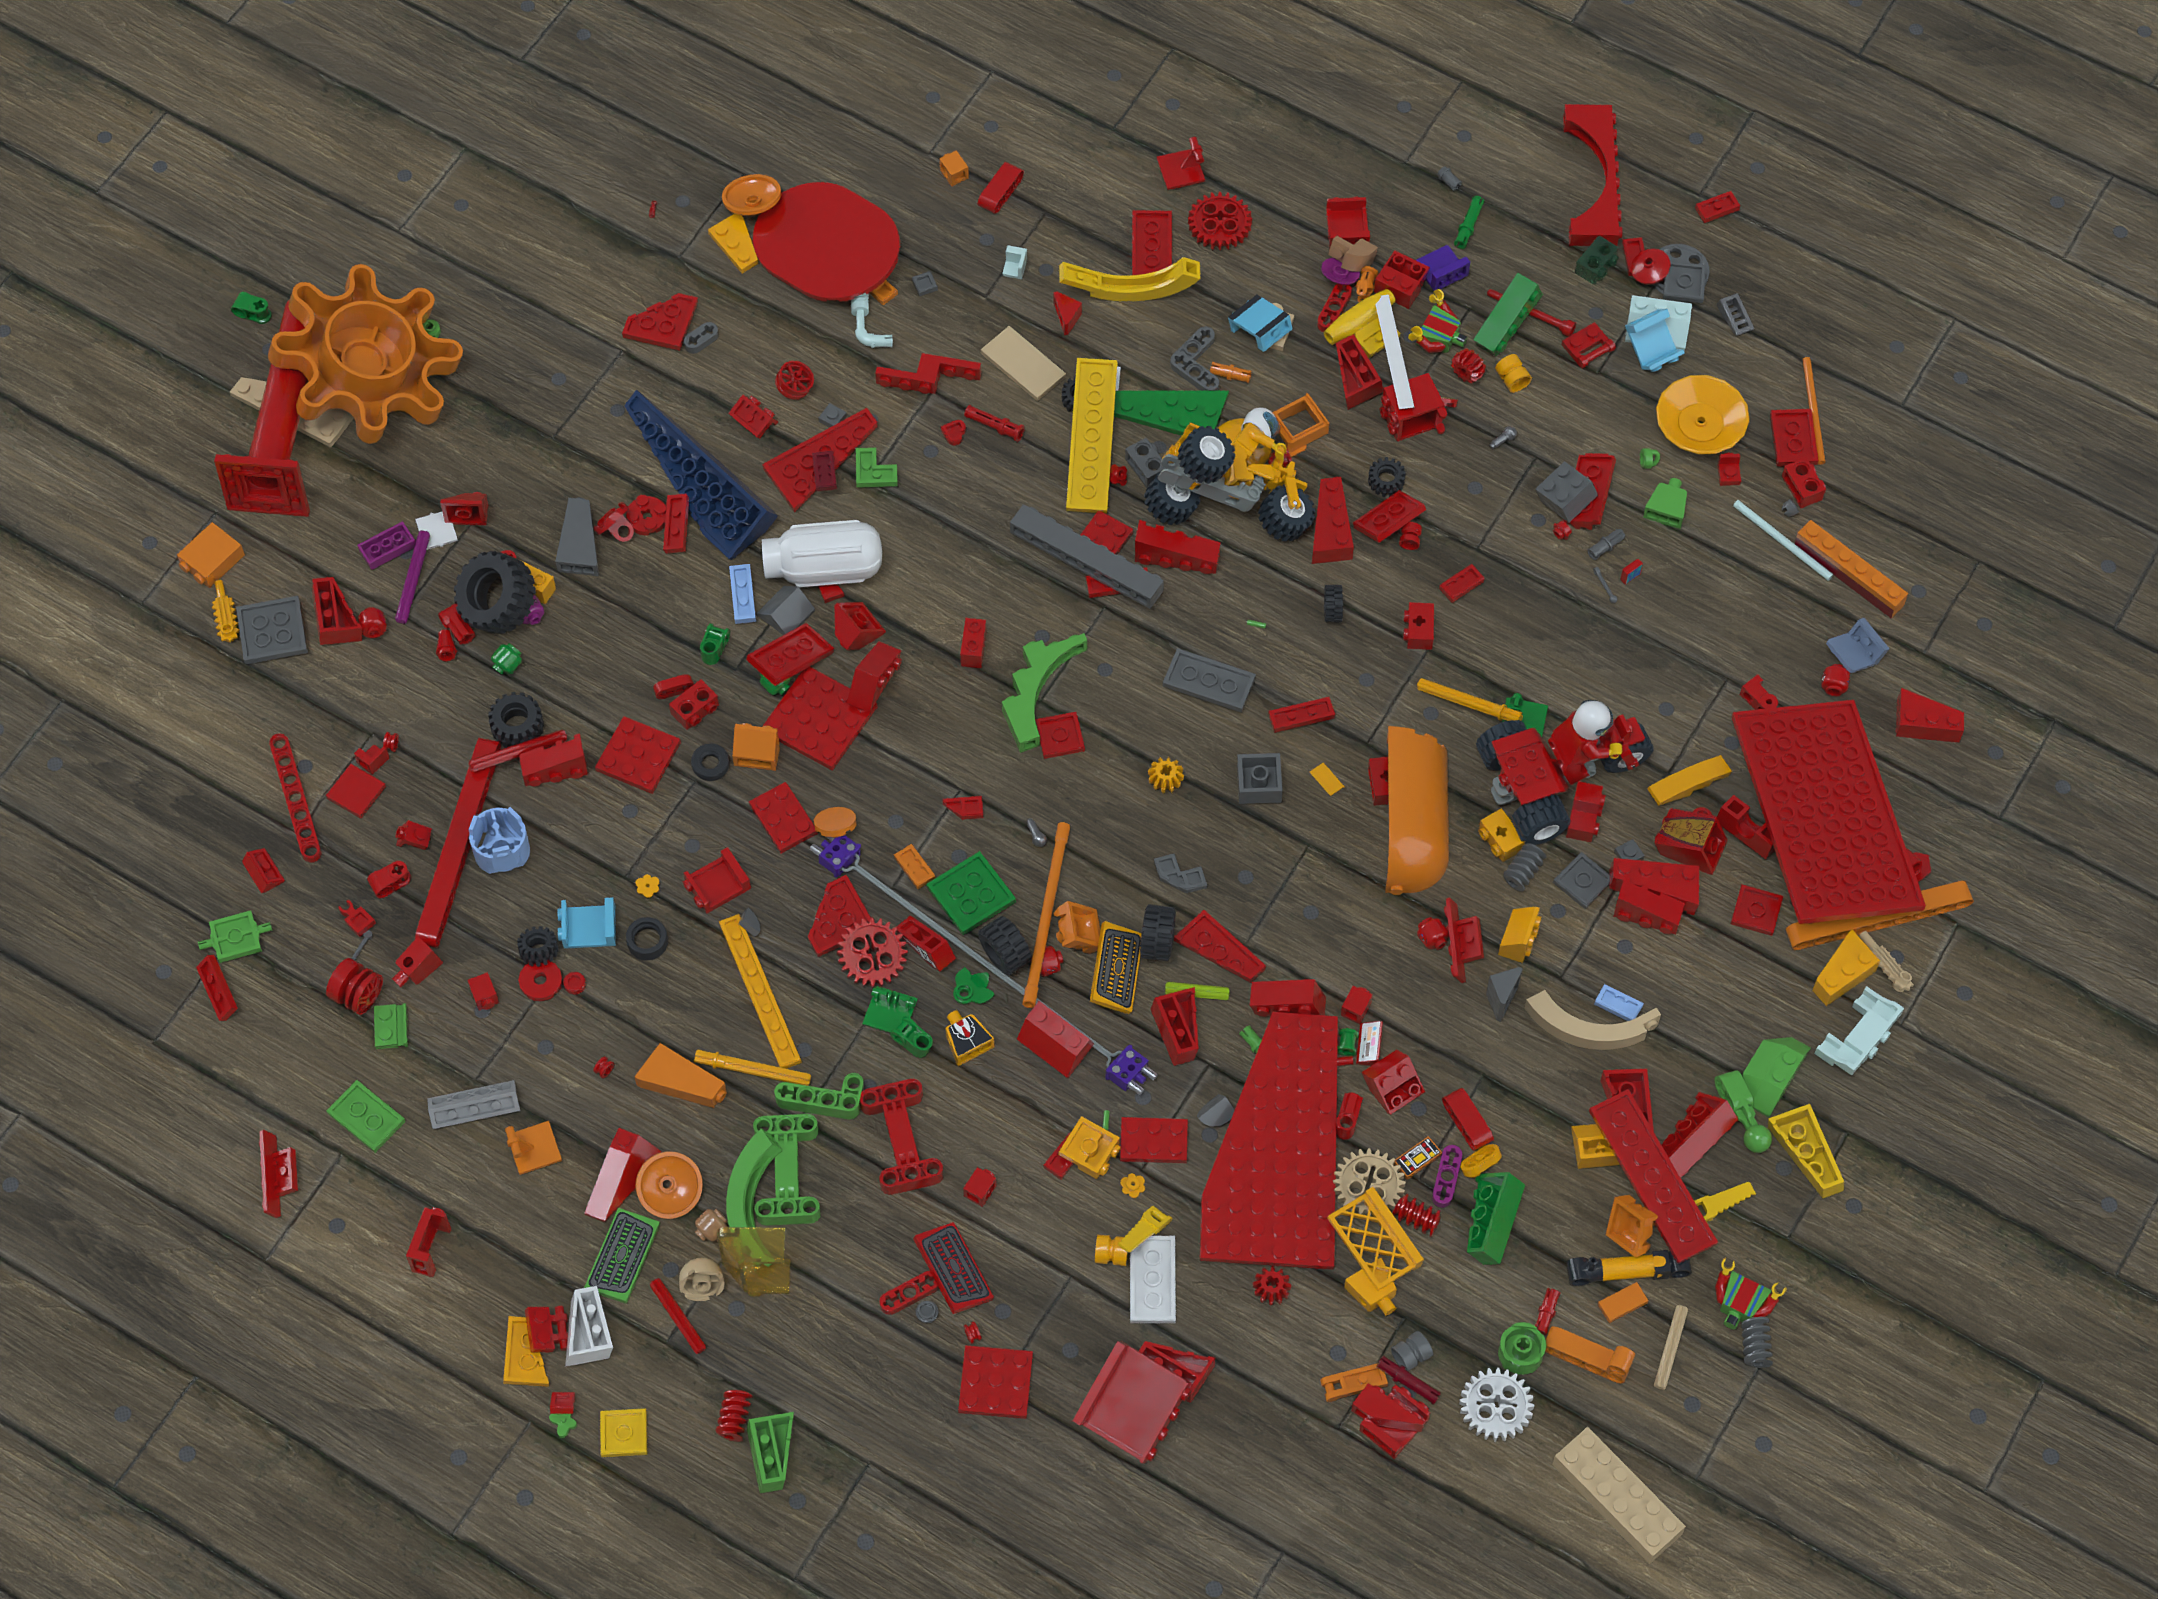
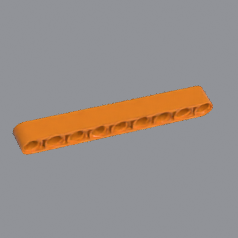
(1937, 901)

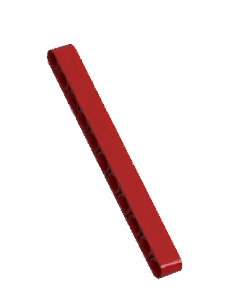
(455, 848)

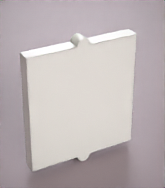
(440, 532)

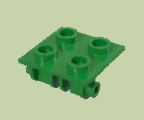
(1533, 713)
(888, 1009)

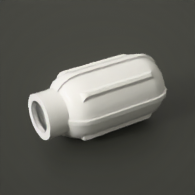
(824, 553)

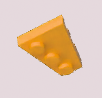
(735, 242)
(520, 1364)

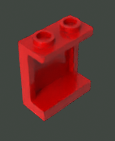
(1347, 219)
(717, 882)
(418, 1252)
(1393, 1439)

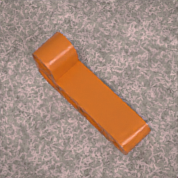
(1590, 1355)

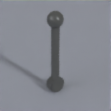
(1613, 599)
(367, 936)

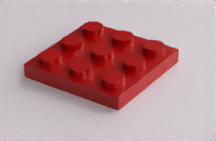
(638, 754)
(995, 1382)

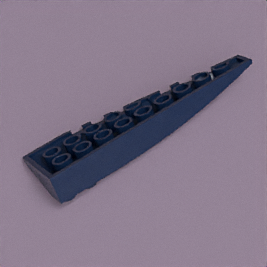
(718, 500)

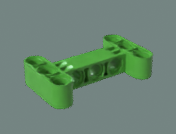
(787, 1171)

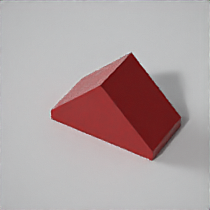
(1068, 311)

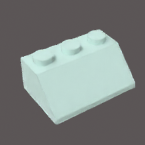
(1677, 323)

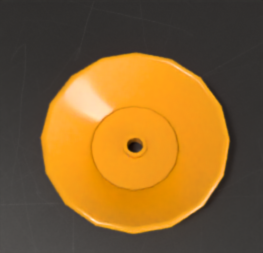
(1703, 400)

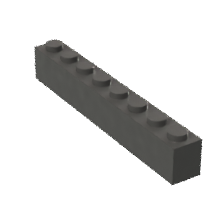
(1087, 556)

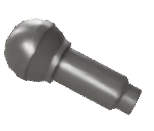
(1508, 434)
(1038, 837)

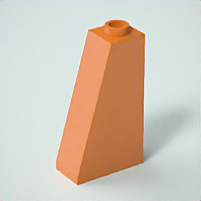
(680, 1078)

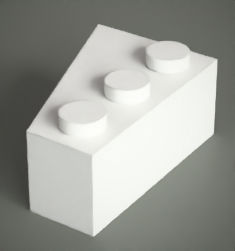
(588, 1329)

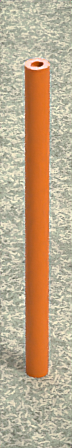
(1813, 406)

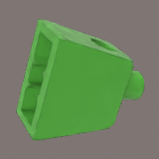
(1667, 504)

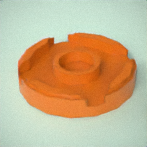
(835, 821)

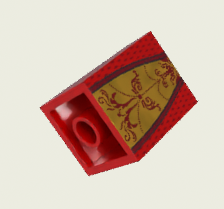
(1691, 839)

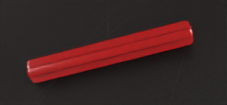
(677, 1316)

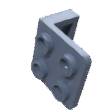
(1858, 647)

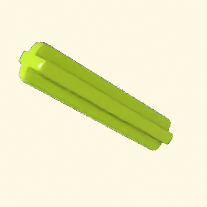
(1201, 991)

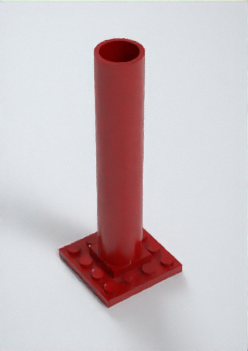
(268, 477)

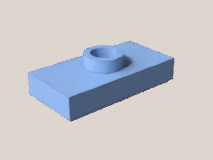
(1618, 1003)

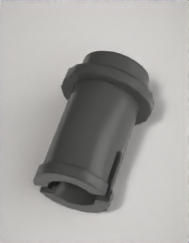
(1449, 178)

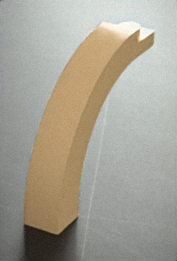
(1586, 1034)

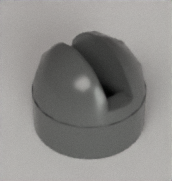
(1791, 508)

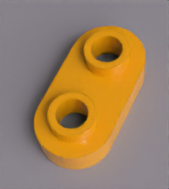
(1480, 1160)

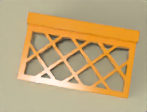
(1393, 1232)

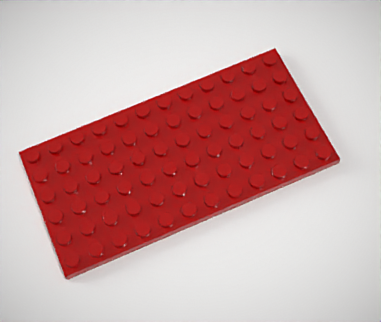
(1827, 812)

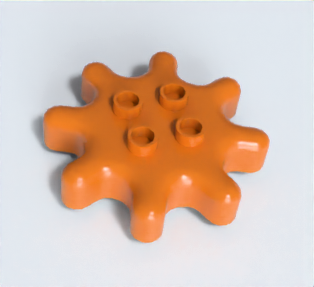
(365, 353)

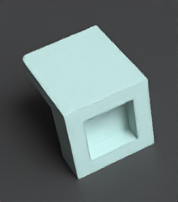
(1015, 262)

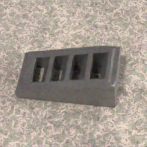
(1738, 306)

